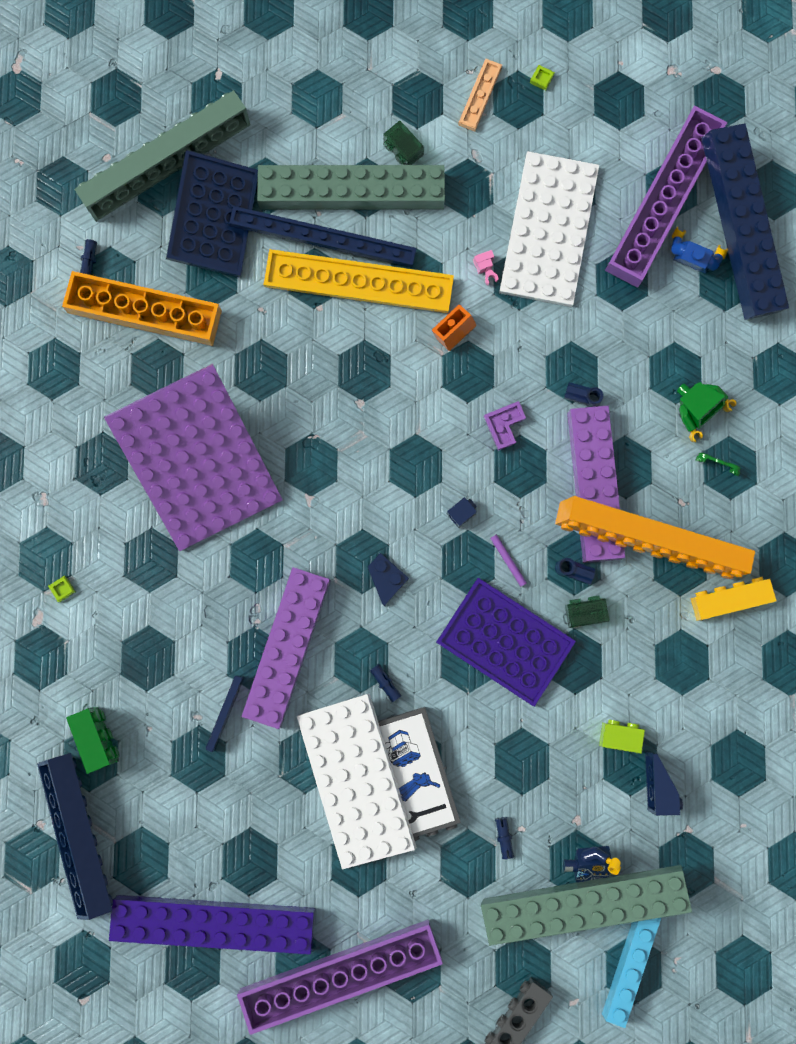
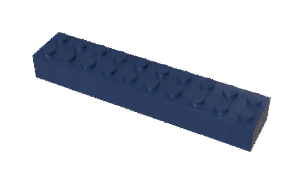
(745, 221)

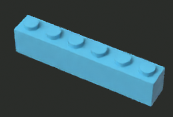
(630, 971)

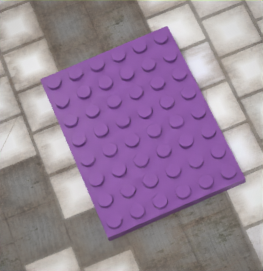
(194, 457)

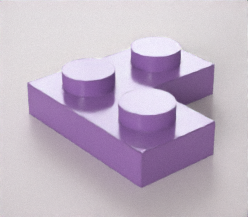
(499, 422)

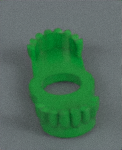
(734, 469)

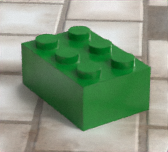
(93, 739)

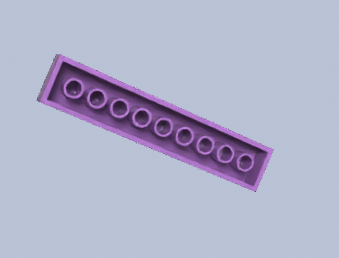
(663, 199)
(339, 977)

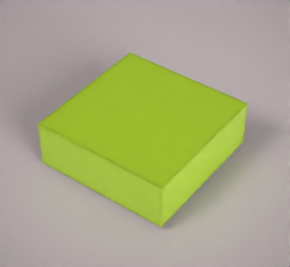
(542, 77)
(62, 589)

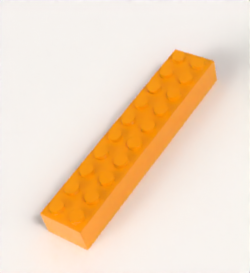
(654, 537)

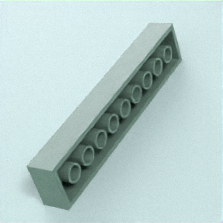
(163, 155)
(350, 187)
(586, 905)

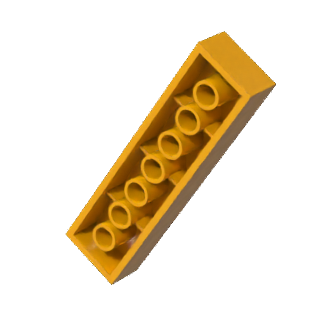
(142, 308)

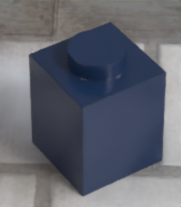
(462, 511)

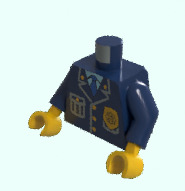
(592, 864)

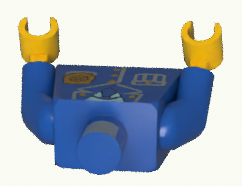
(694, 254)

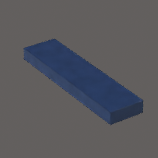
(224, 713)

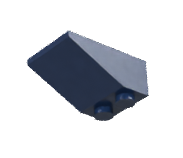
(661, 793)

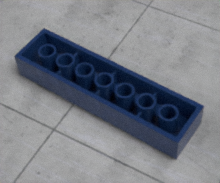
(75, 837)

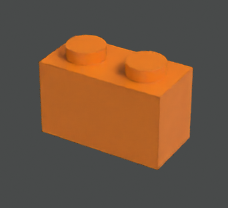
(454, 327)

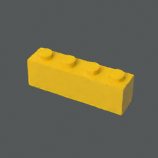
(733, 599)

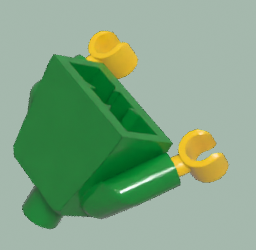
(700, 405)

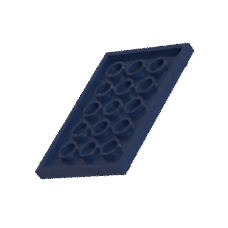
(203, 212)

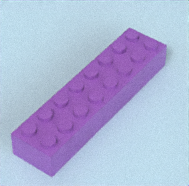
(594, 472)
(286, 648)

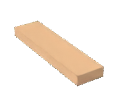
(480, 95)

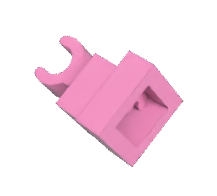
(483, 263)

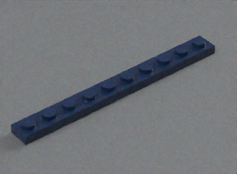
(322, 236)

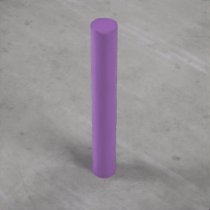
(508, 560)

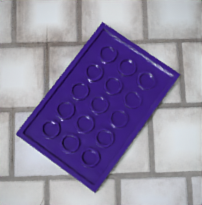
(505, 642)

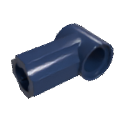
(581, 394)
(576, 571)

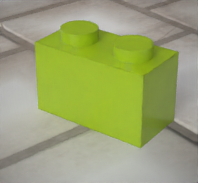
(622, 737)

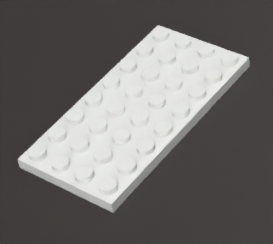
(549, 229)
(356, 782)

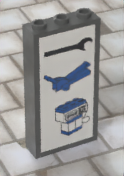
(419, 773)

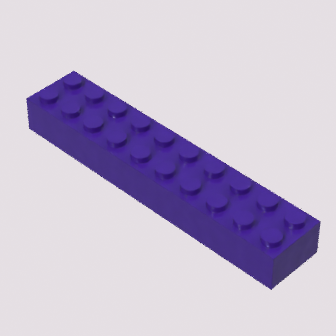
(212, 924)

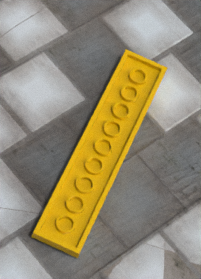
(358, 281)

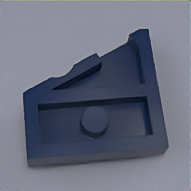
(386, 578)

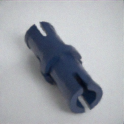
(88, 257)
(385, 683)
(504, 838)

